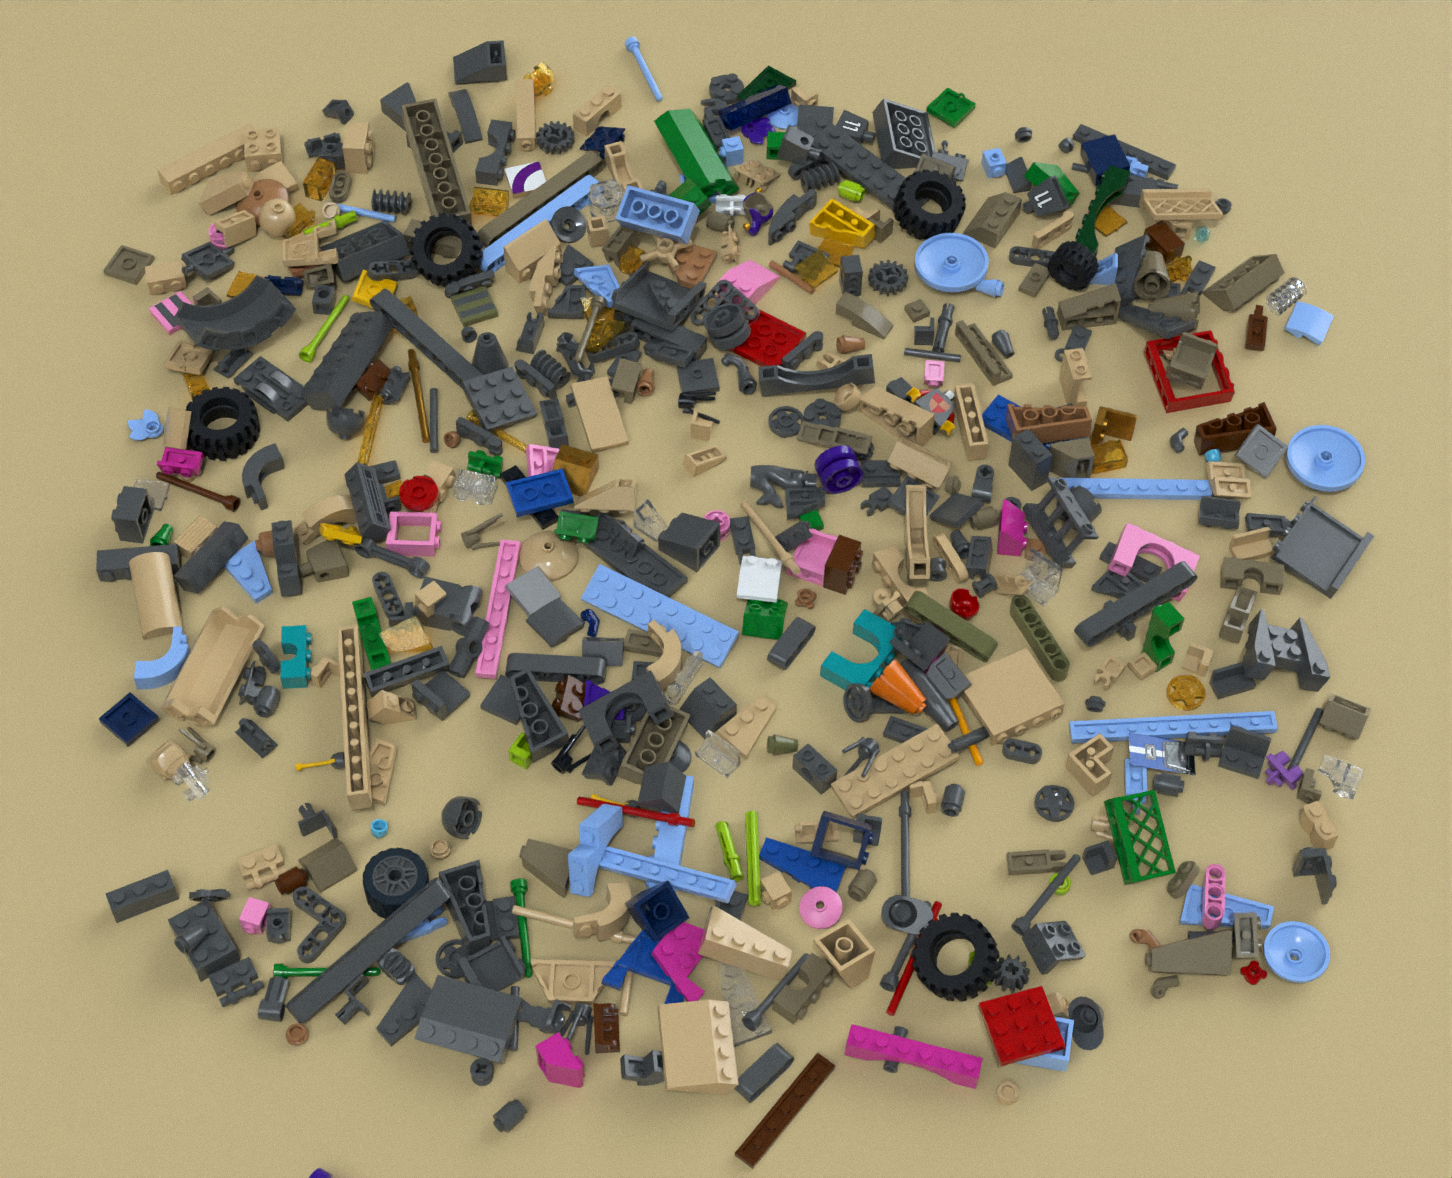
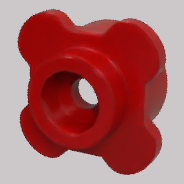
(1251, 978)

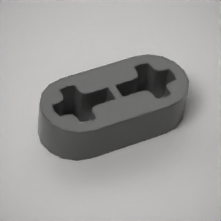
(1022, 751)

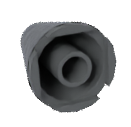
(488, 354)

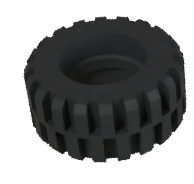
(935, 187)
(436, 229)
(228, 441)
(942, 932)

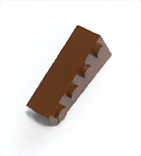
(1232, 431)

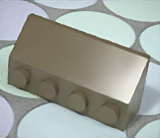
(1245, 282)
(652, 745)

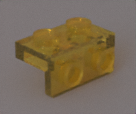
(489, 201)
(303, 219)

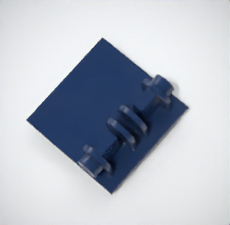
(601, 137)

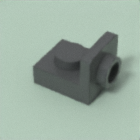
(339, 109)

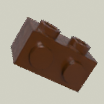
(1164, 241)

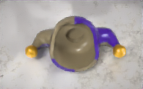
(757, 211)

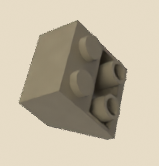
(1072, 458)

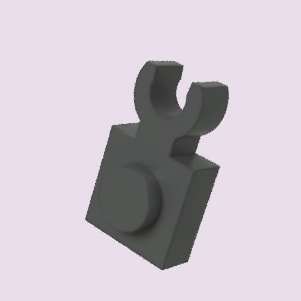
(877, 500)

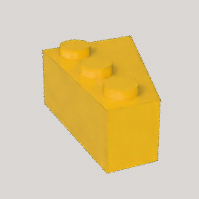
(842, 224)

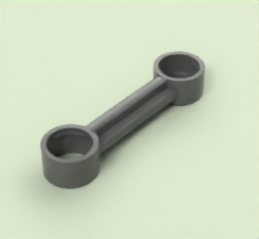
(416, 566)

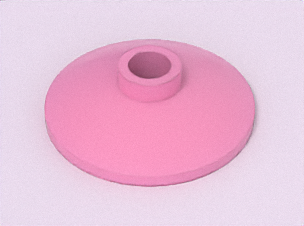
(823, 917)

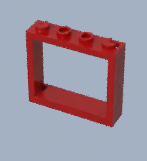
(1172, 404)

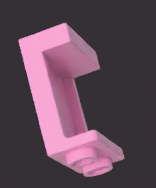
(812, 557)

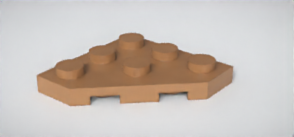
(693, 264)

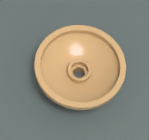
(553, 562)

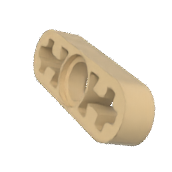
(952, 559)

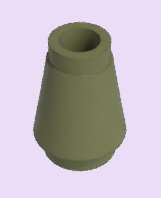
(780, 744)

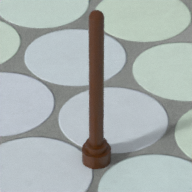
(229, 502)

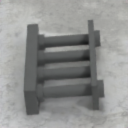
(1045, 525)

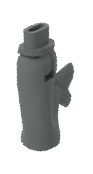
(780, 476)

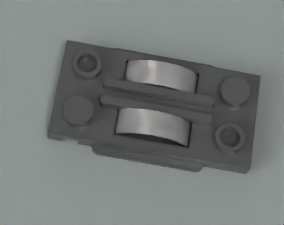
(272, 388)

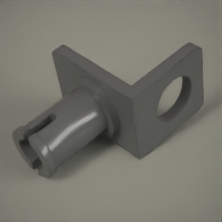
(314, 821)
(353, 1004)

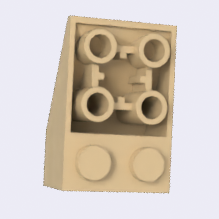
(612, 496)

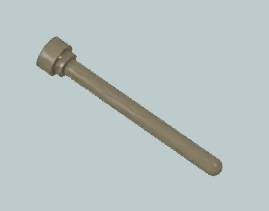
(597, 305)

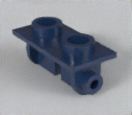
(288, 285)

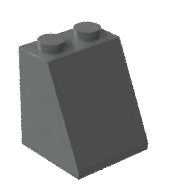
(690, 540)

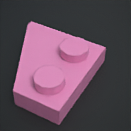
(540, 459)

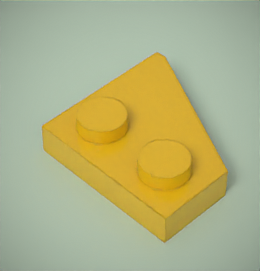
(335, 531)

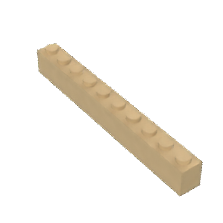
(354, 717)

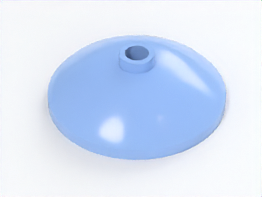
(1296, 941)

